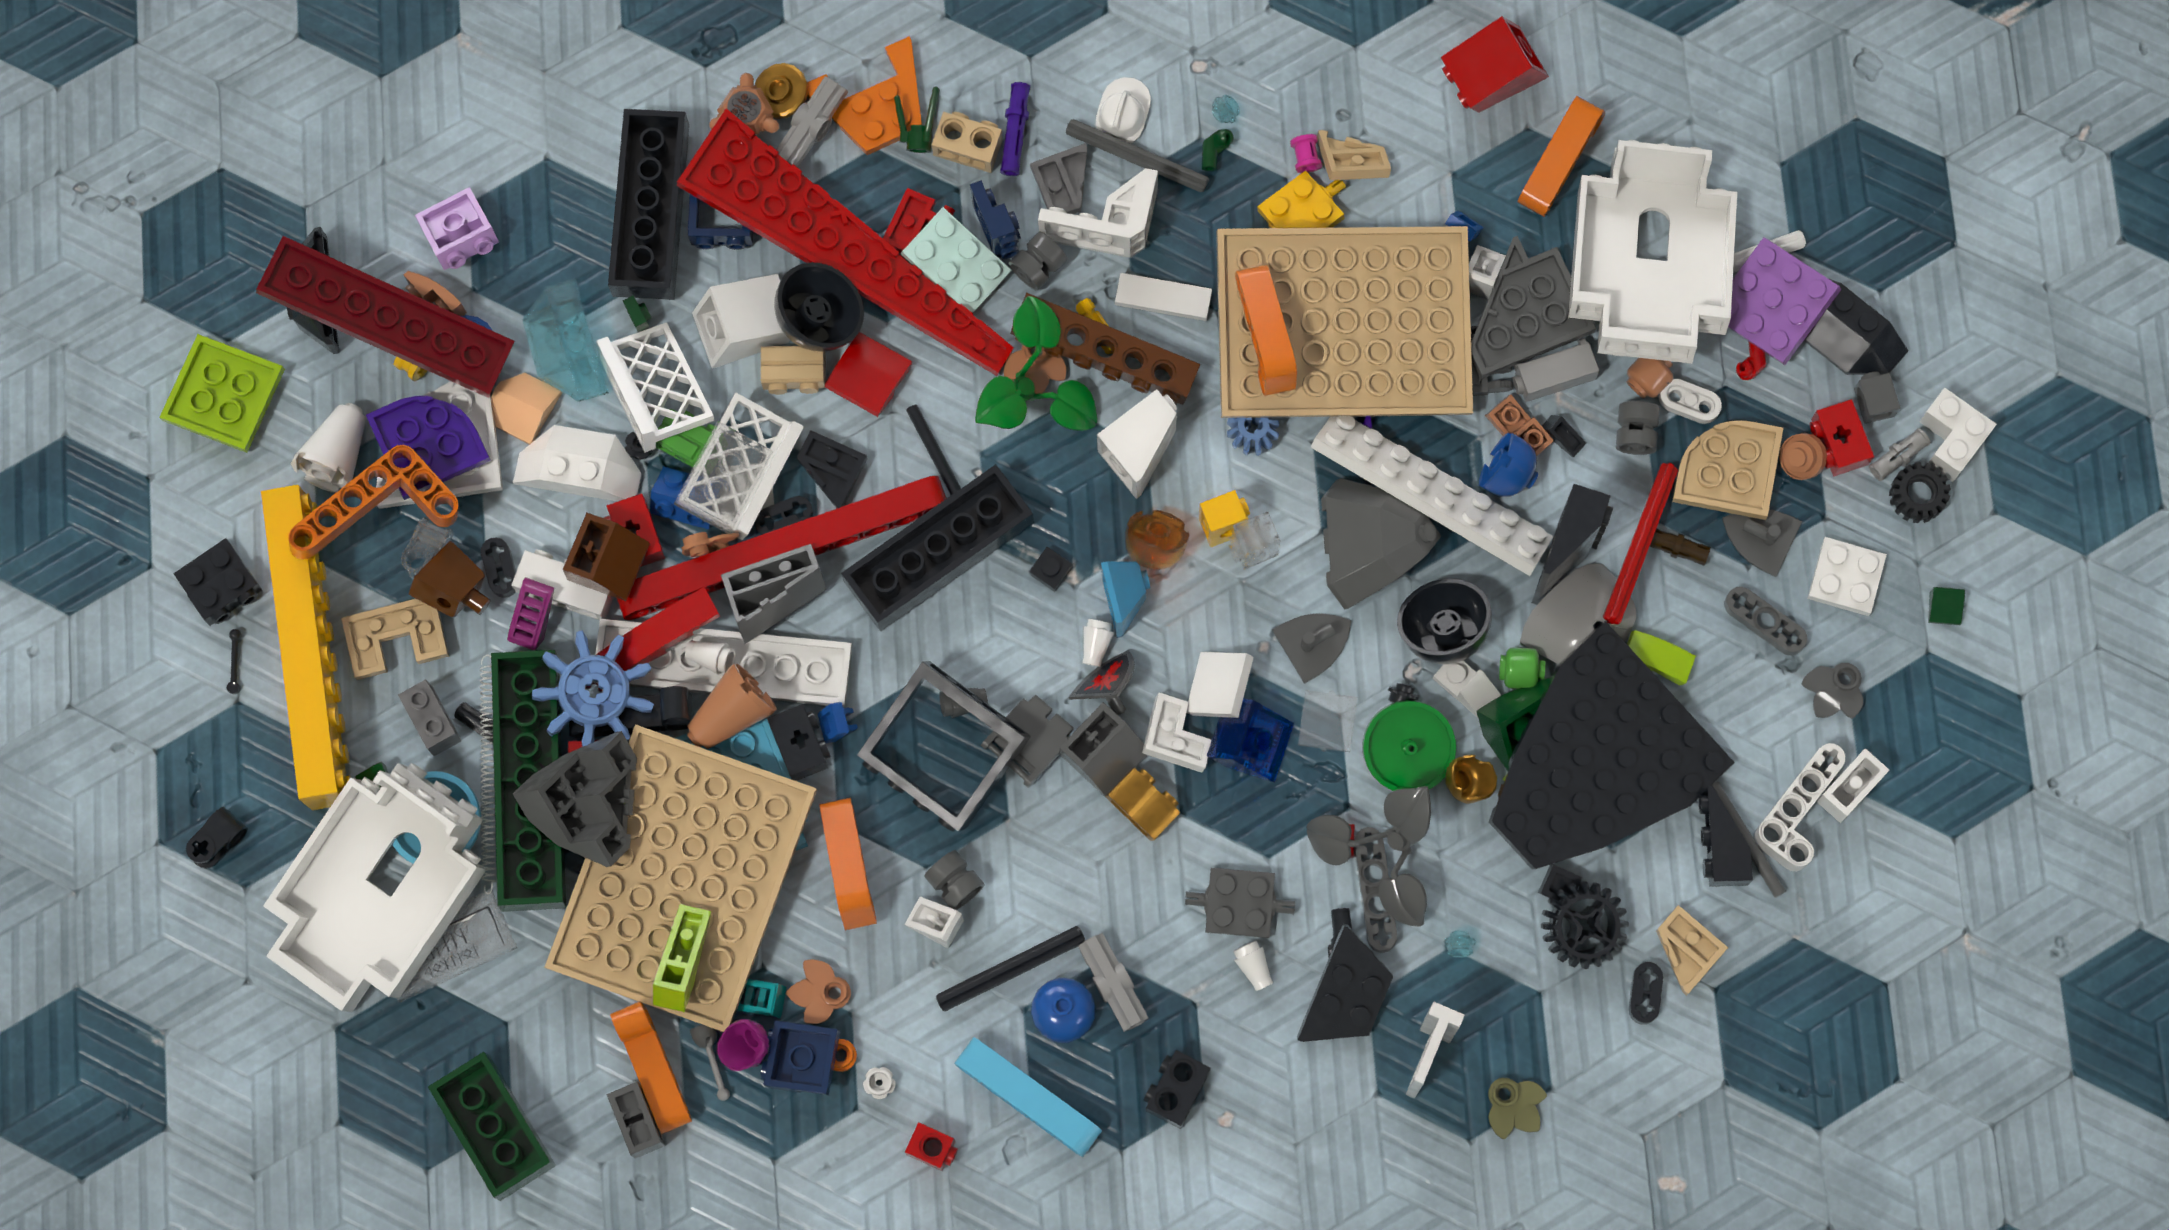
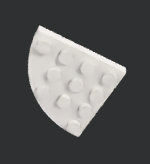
(480, 479)

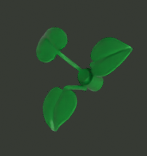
(1004, 399)

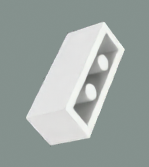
(567, 595)

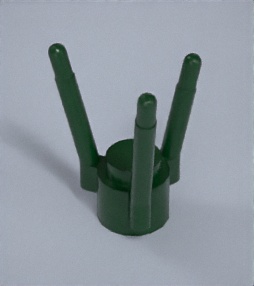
(919, 136)

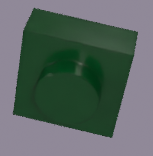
(638, 313)

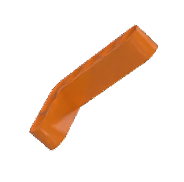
(371, 497)

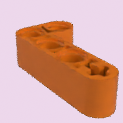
(1561, 155)
(1268, 331)
(847, 864)
(651, 1066)

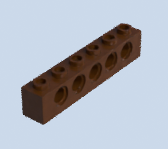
(1123, 346)

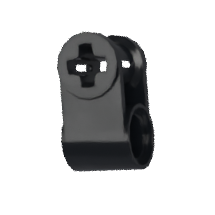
(218, 836)

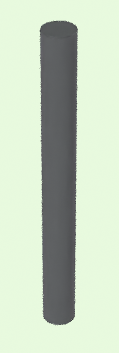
(1756, 854)

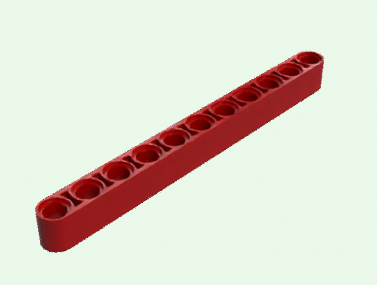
(822, 531)

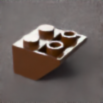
(605, 557)

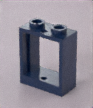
(709, 237)

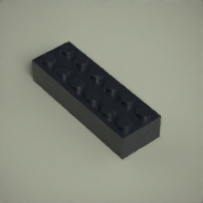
(648, 204)
(938, 547)

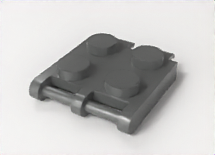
(1044, 740)

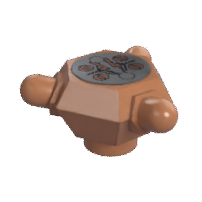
(749, 106)

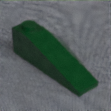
(1507, 717)

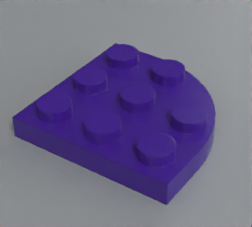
(435, 431)

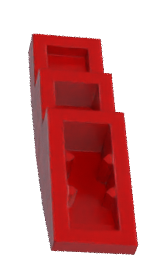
(665, 630)

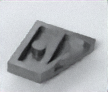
(1062, 178)

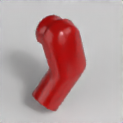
(1751, 365)

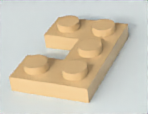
(370, 628)

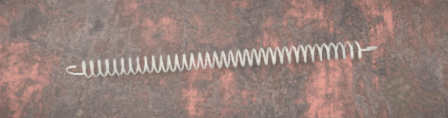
(485, 779)

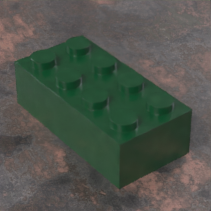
(491, 1126)

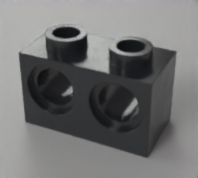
(1184, 1092)

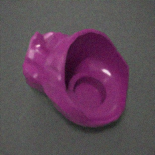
(743, 1045)

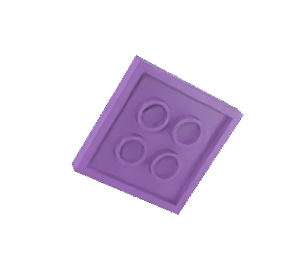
(1778, 300)

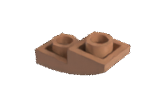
(433, 292)
(1511, 418)

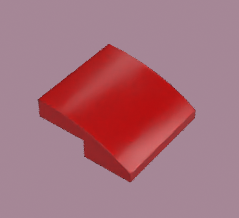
(868, 374)

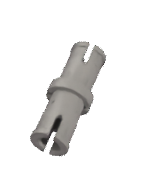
(1915, 443)

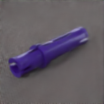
(1016, 119)

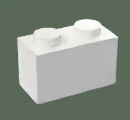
(1852, 785)

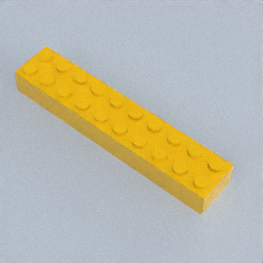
(305, 652)

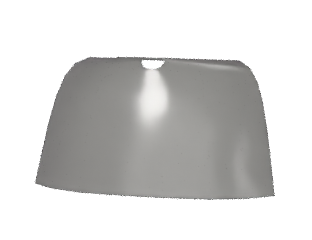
(1571, 611)

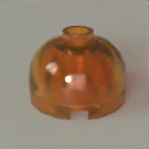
(1155, 539)

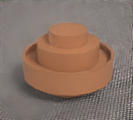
(1803, 456)

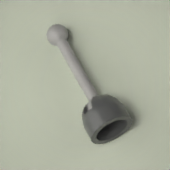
(705, 1038)

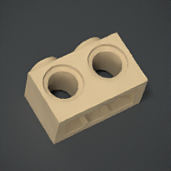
(964, 149)

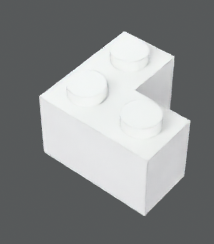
(1960, 427)

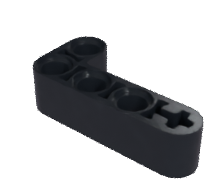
(670, 712)

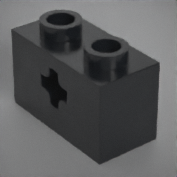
(786, 728)

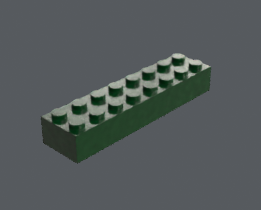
(526, 859)

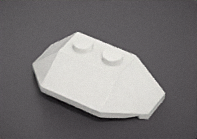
(579, 464)

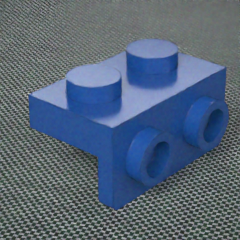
(664, 495)

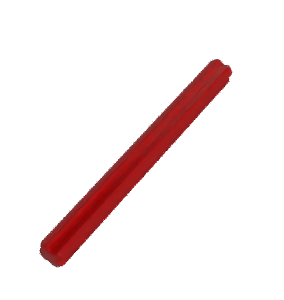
(1640, 543)

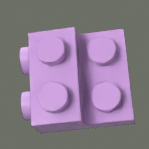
(457, 229)

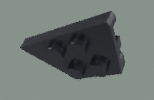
(1347, 992)

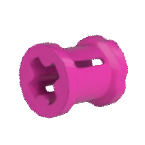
(1306, 153)

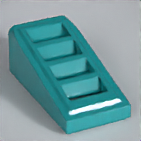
(775, 1001)

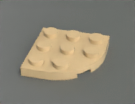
(1730, 469)

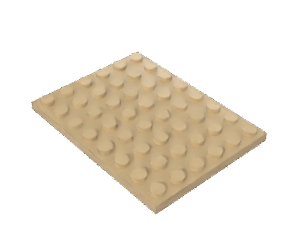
(1368, 315)
(700, 838)

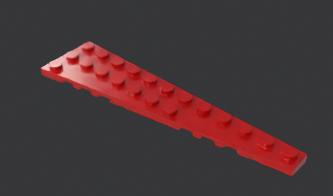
(776, 201)

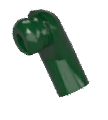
(1213, 146)

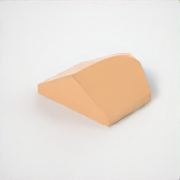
(523, 406)

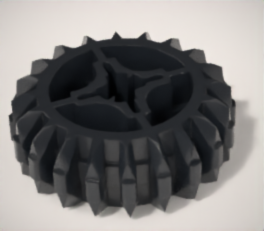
(1576, 933)

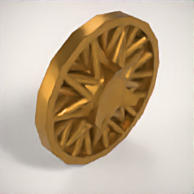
(783, 88)

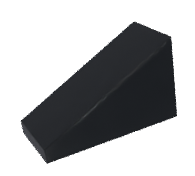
(1563, 435)

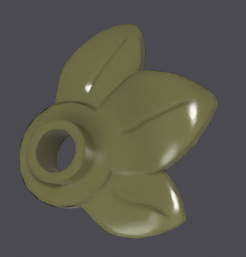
(1518, 1110)

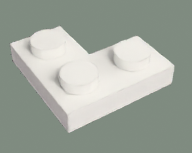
(1168, 740)

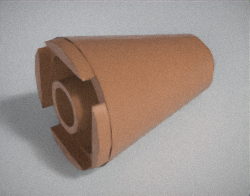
(730, 708)

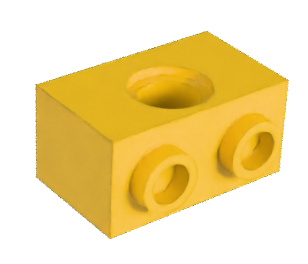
(1220, 515)

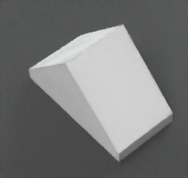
(1484, 271)
(935, 921)

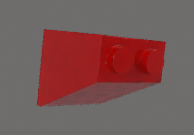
(1493, 65)

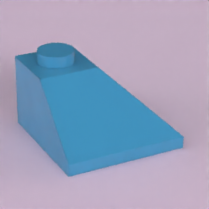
(1125, 592)

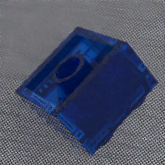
(1252, 741)

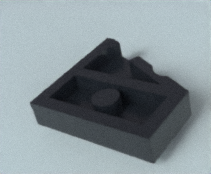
(831, 466)

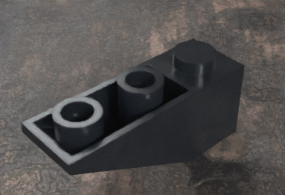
(1727, 850)

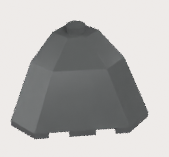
(1370, 539)
(585, 799)

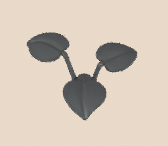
(1410, 815)

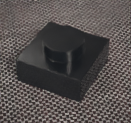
(1050, 569)
(1556, 879)

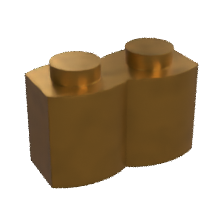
(1144, 803)

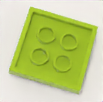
(222, 393)

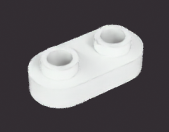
(1690, 399)

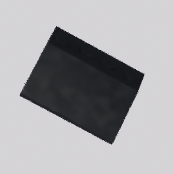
(1577, 532)

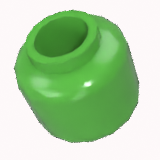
(1521, 668)

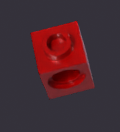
(921, 1136)

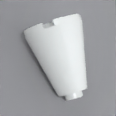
(333, 449)

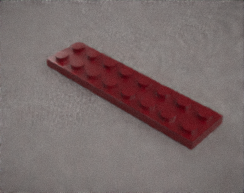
(385, 316)

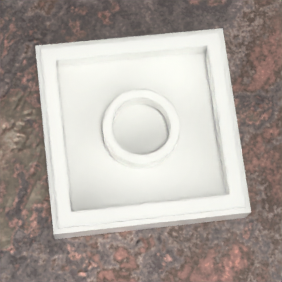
(1219, 684)

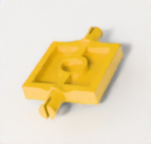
(1303, 204)

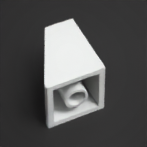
(738, 319)
(1138, 440)

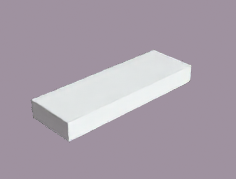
(1163, 296)

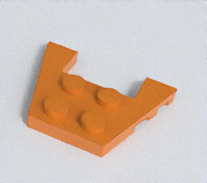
(871, 115)

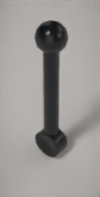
(233, 687)

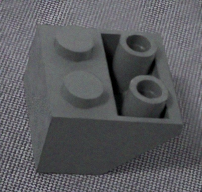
(1103, 749)

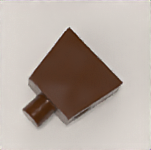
(450, 583)

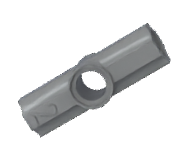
(811, 121)
(1113, 982)

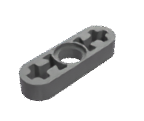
(1766, 634)

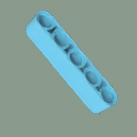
(1028, 1097)

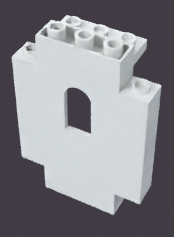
(1646, 303)
(343, 926)

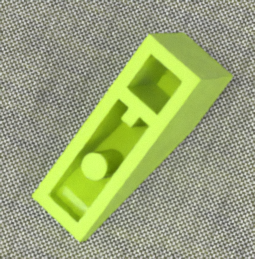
(681, 958)

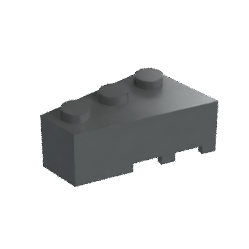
(772, 589)

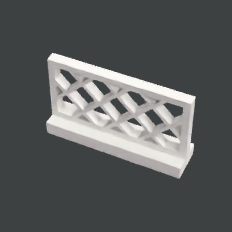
(633, 400)
(781, 448)
(1440, 1024)

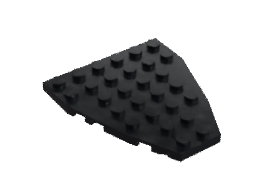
(1601, 757)

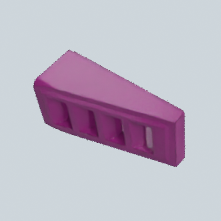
(525, 632)

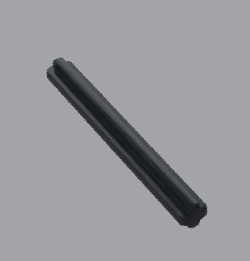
(1010, 968)

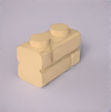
(792, 369)

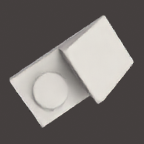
(1466, 685)

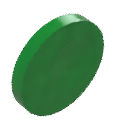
(1408, 745)

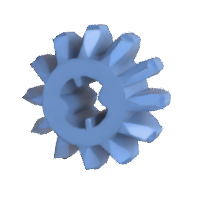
(1261, 436)

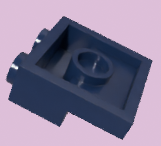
(996, 222)
(800, 1058)

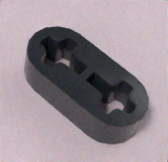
(781, 510)
(491, 569)
(1637, 993)

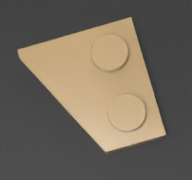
(1352, 158)
(1688, 948)

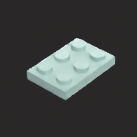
(956, 260)

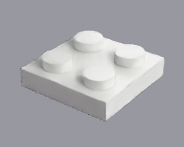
(1846, 576)

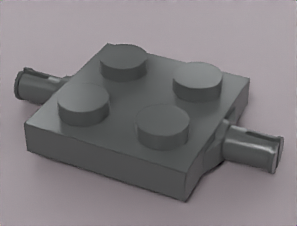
(1240, 902)

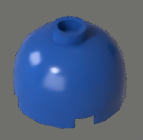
(1510, 468)
(1063, 1010)

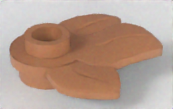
(1040, 372)
(700, 544)
(814, 992)

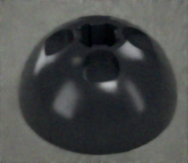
(818, 307)
(1445, 621)

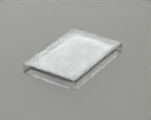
(723, 477)

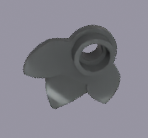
(1831, 693)

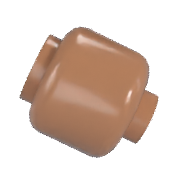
(1649, 376)

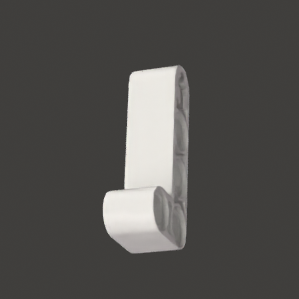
(1803, 802)

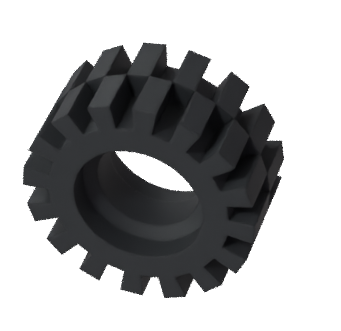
(1932, 479)

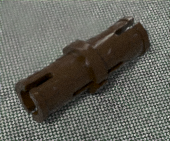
(1680, 546)

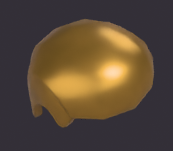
(1470, 779)

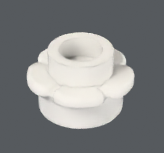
(873, 1076)

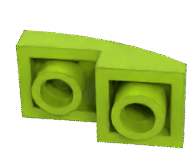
(1662, 656)

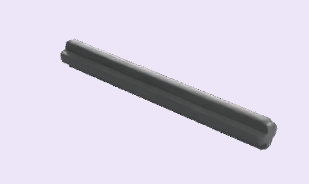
(1137, 155)

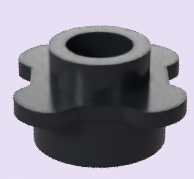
(1401, 693)

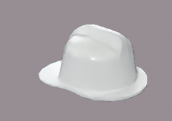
(1124, 109)

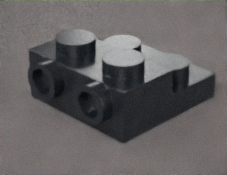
(218, 582)

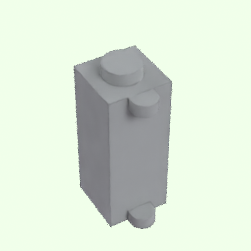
(1556, 372)

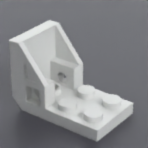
(1123, 224)

